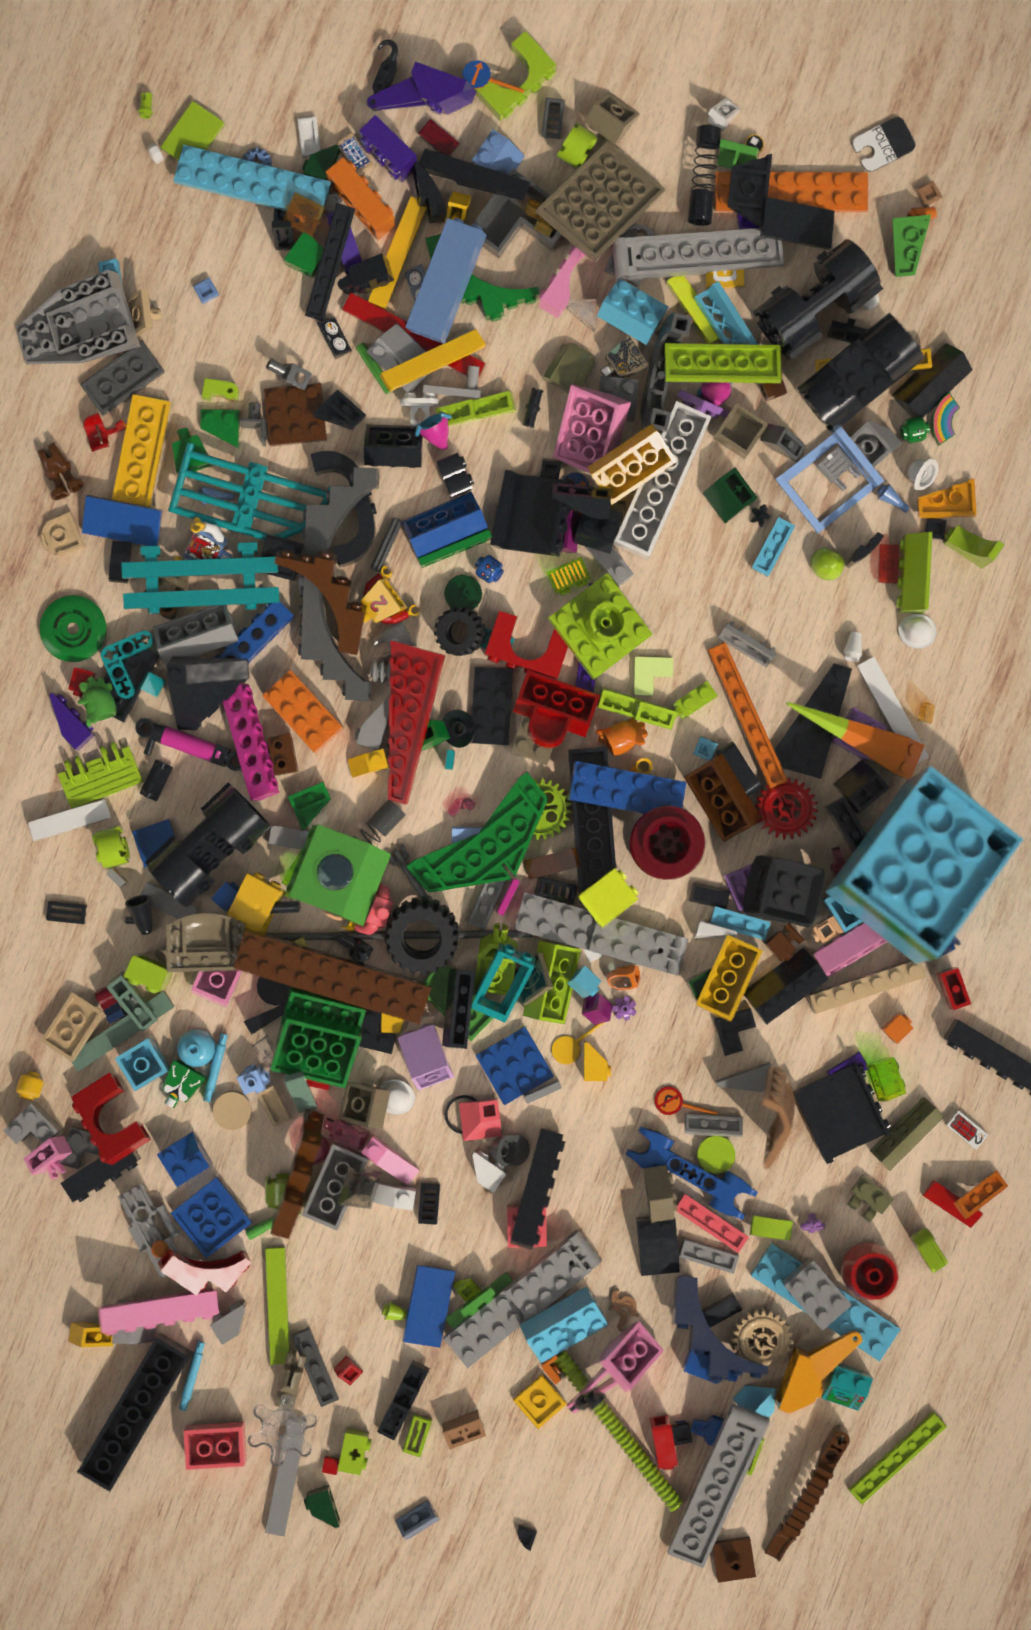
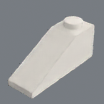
(395, 1196)

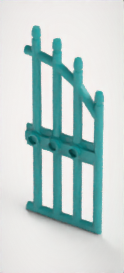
(249, 496)

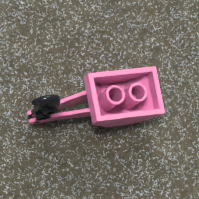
(625, 1360)

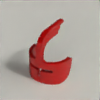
(91, 430)

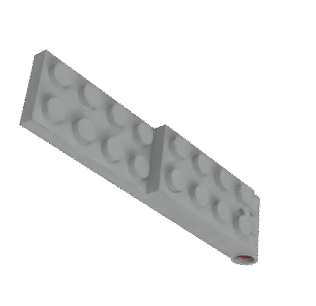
(694, 253)
(616, 939)
(523, 1298)
(718, 1484)

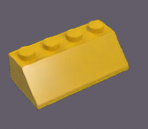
(729, 978)

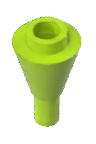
(393, 1312)

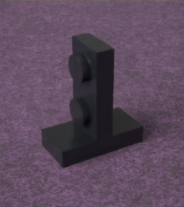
(282, 231)

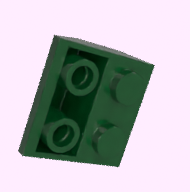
(730, 495)

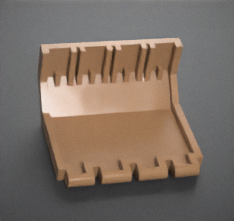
(780, 1098)

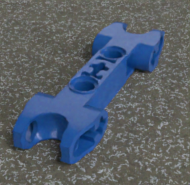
(723, 1189)

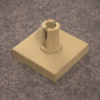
(141, 312)

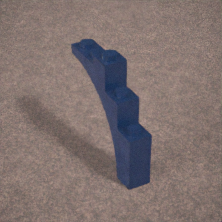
(702, 1339)

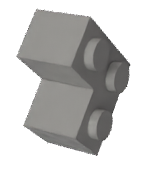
(33, 1120)

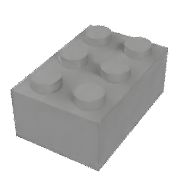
(816, 1293)

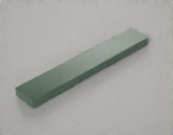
(118, 1033)

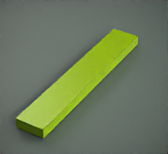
(277, 1304)
(897, 1457)

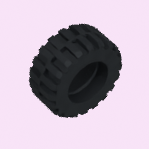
(416, 959)

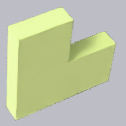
(646, 669)

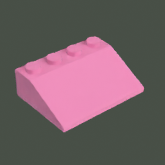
(590, 426)

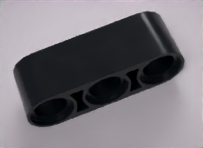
(740, 768)

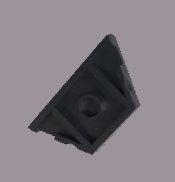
(749, 187)

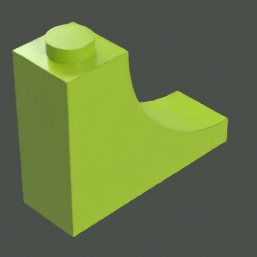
(972, 547)

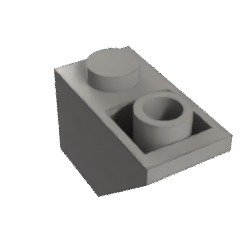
(229, 1325)

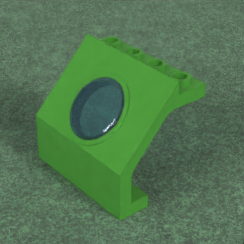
(337, 874)

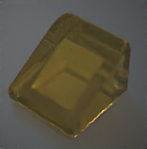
(926, 713)

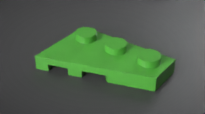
(908, 242)

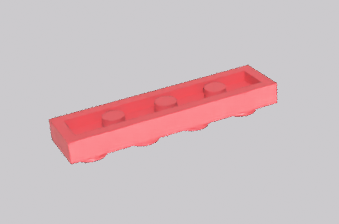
(711, 1223)

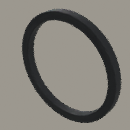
(446, 1111)

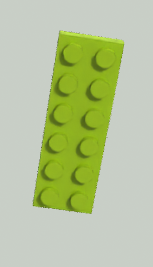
(722, 363)

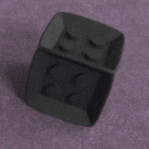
(784, 890)

